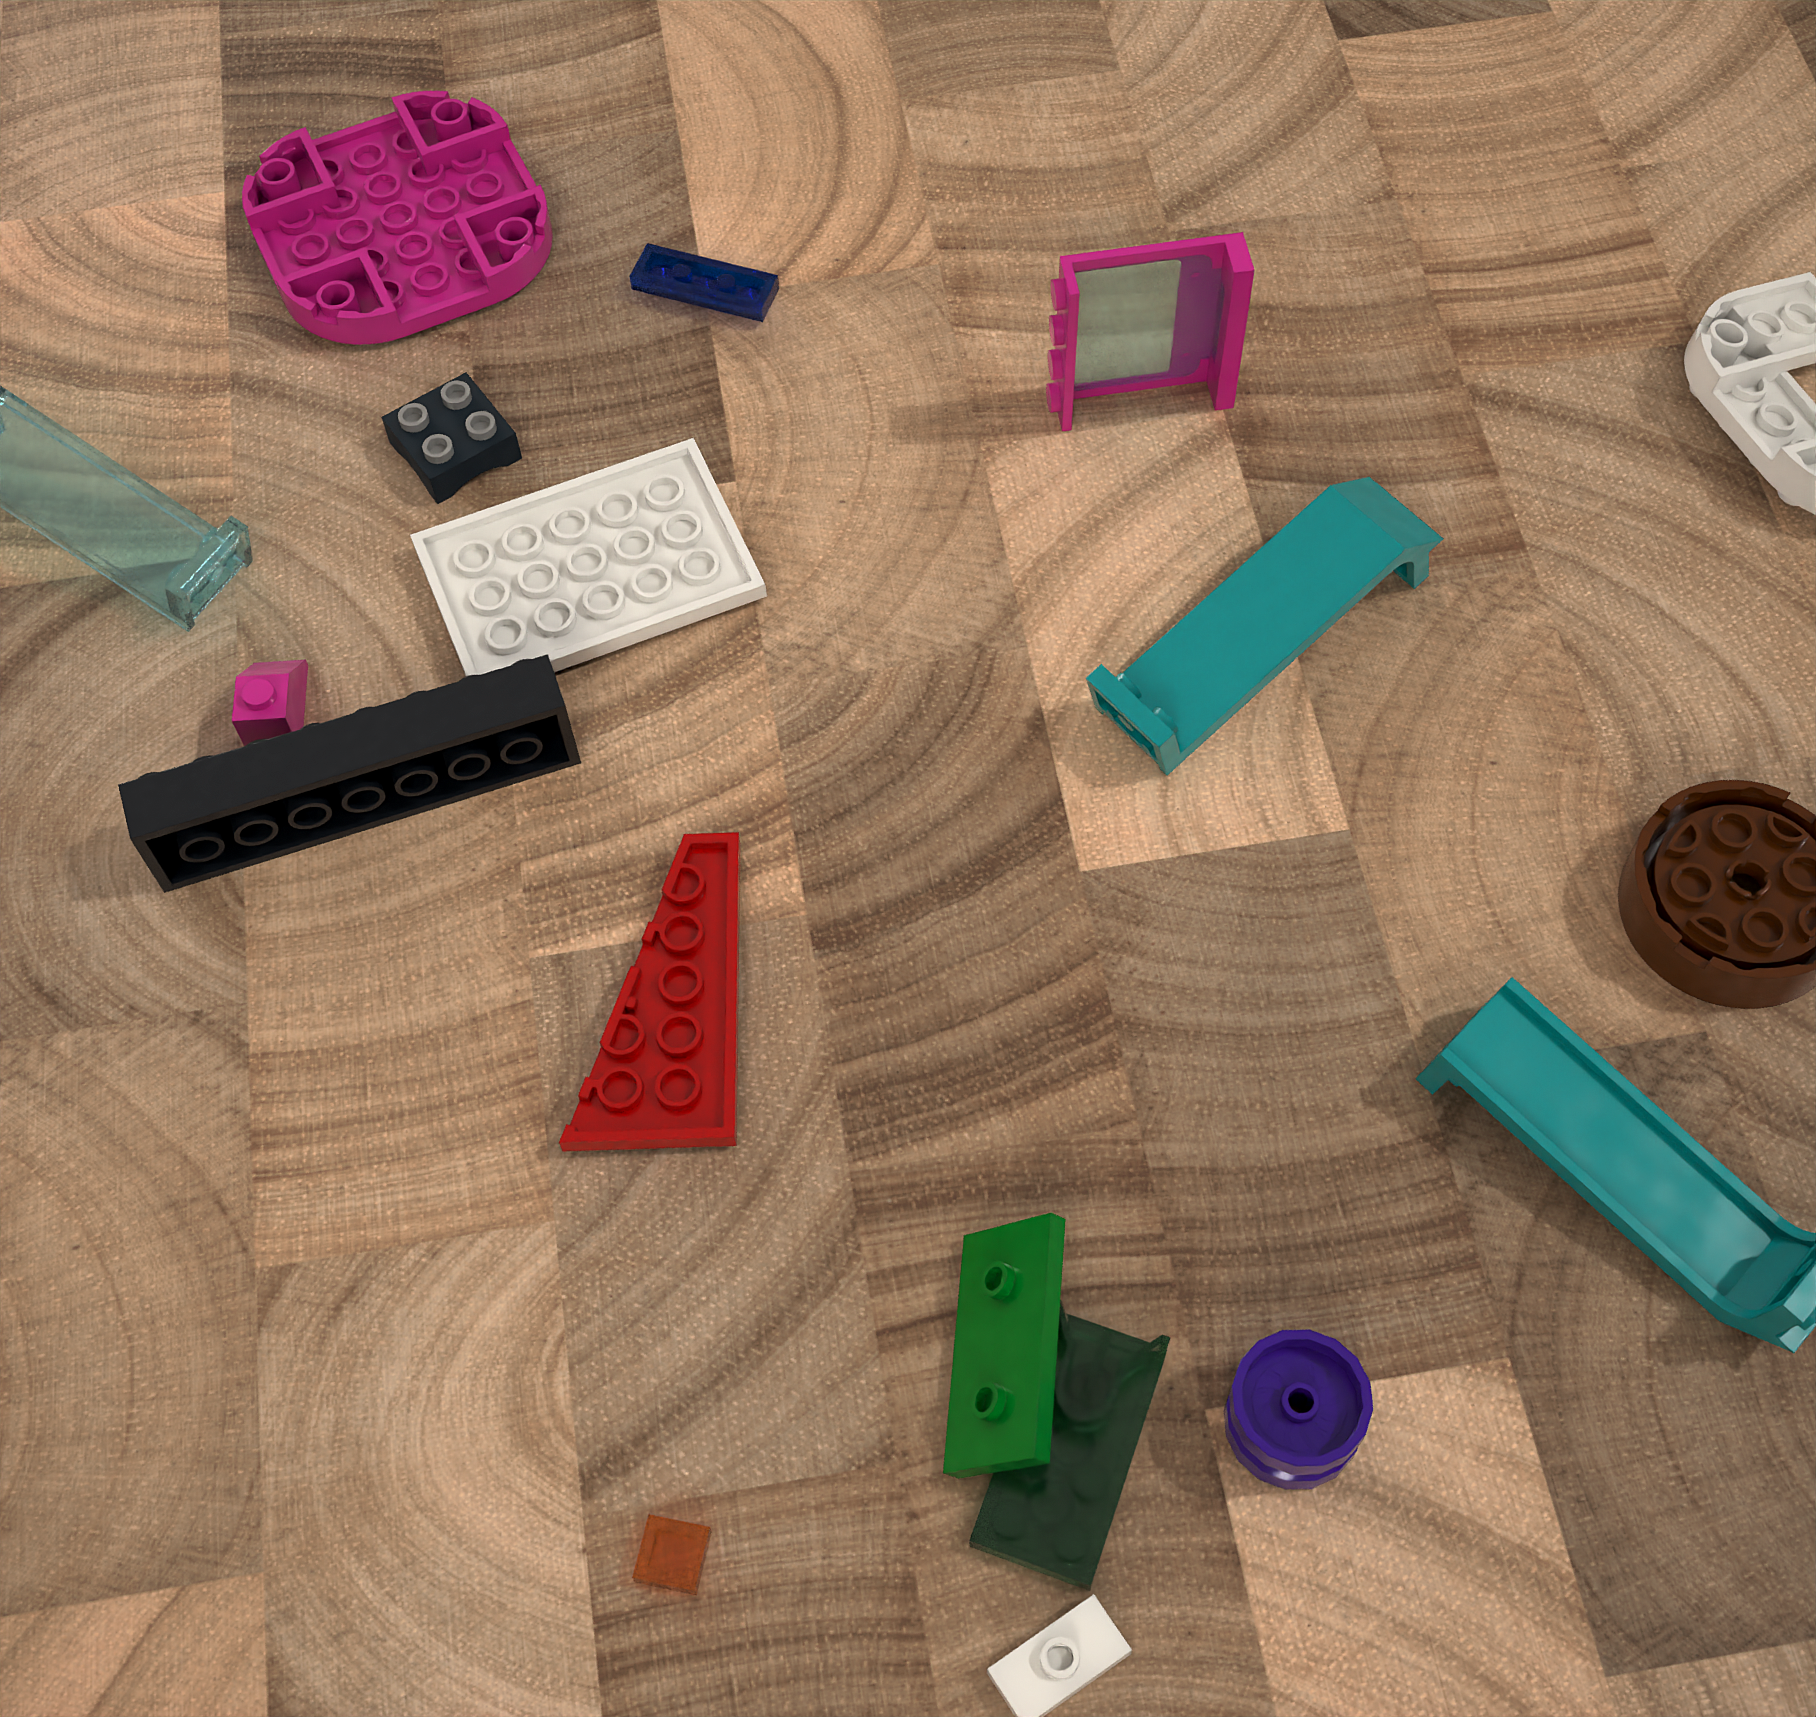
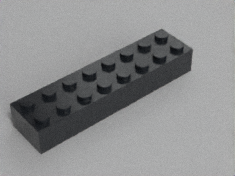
(349, 774)

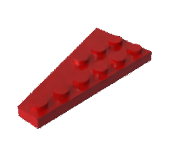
(673, 1033)

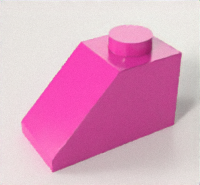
(270, 699)

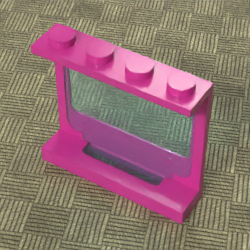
(1149, 320)

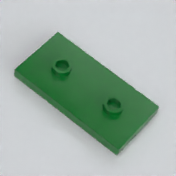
(1005, 1348)

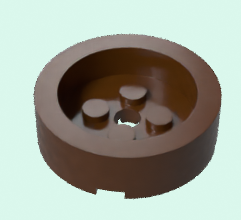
(1703, 927)

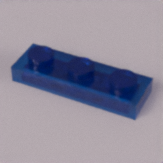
(704, 282)

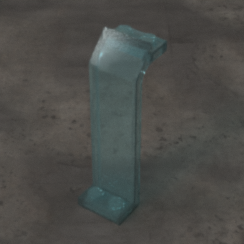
(113, 516)

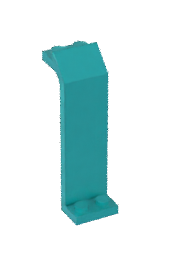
(1263, 618)
(1634, 1166)

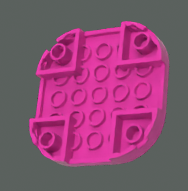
(398, 219)

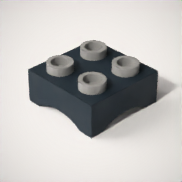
(451, 436)

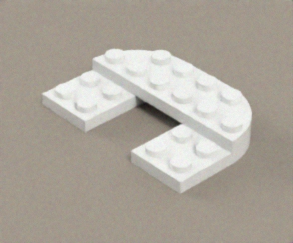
(1741, 377)

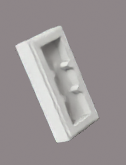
(1059, 1660)

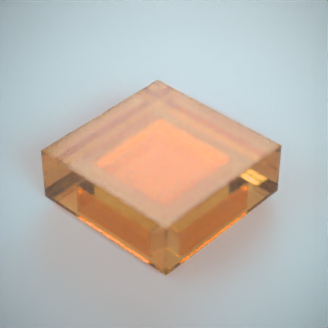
(672, 1554)

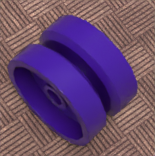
(1305, 1373)

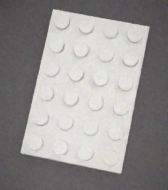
(589, 564)

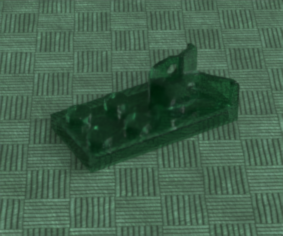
(1062, 1511)

